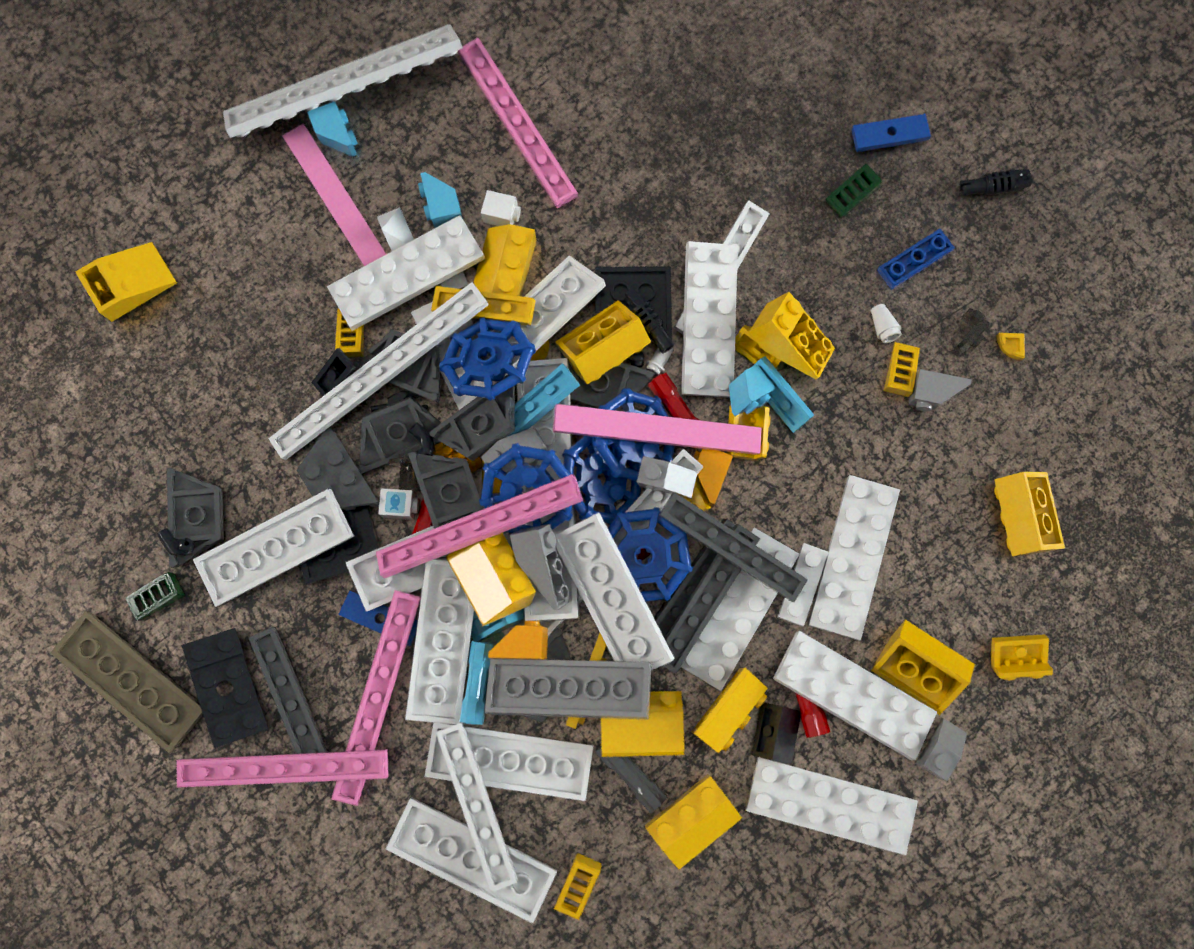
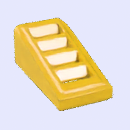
(350, 351)
(896, 387)
(585, 864)

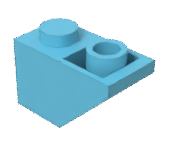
(331, 129)
(441, 200)
(750, 390)

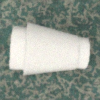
(885, 324)

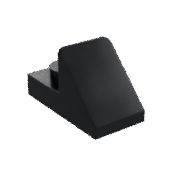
(333, 372)

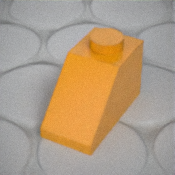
(713, 473)
(523, 643)

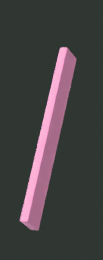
(517, 123)
(334, 195)
(656, 429)
(479, 526)
(379, 687)
(282, 768)

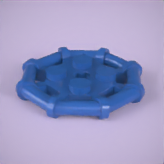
(493, 368)
(628, 450)
(523, 475)
(587, 480)
(657, 546)

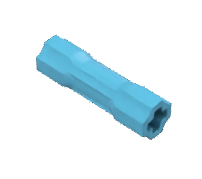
(474, 702)

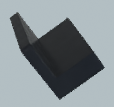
(776, 733)

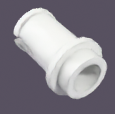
(658, 362)

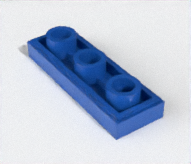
(904, 131)
(906, 266)
(354, 610)

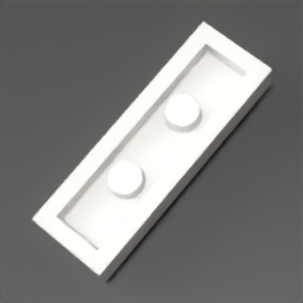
(809, 565)

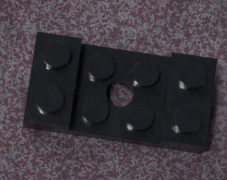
(222, 660)

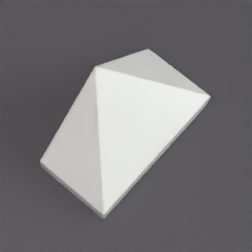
(395, 228)

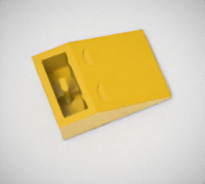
(125, 279)
(792, 336)

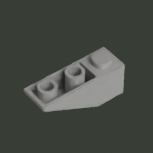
(538, 558)

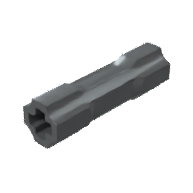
(645, 789)

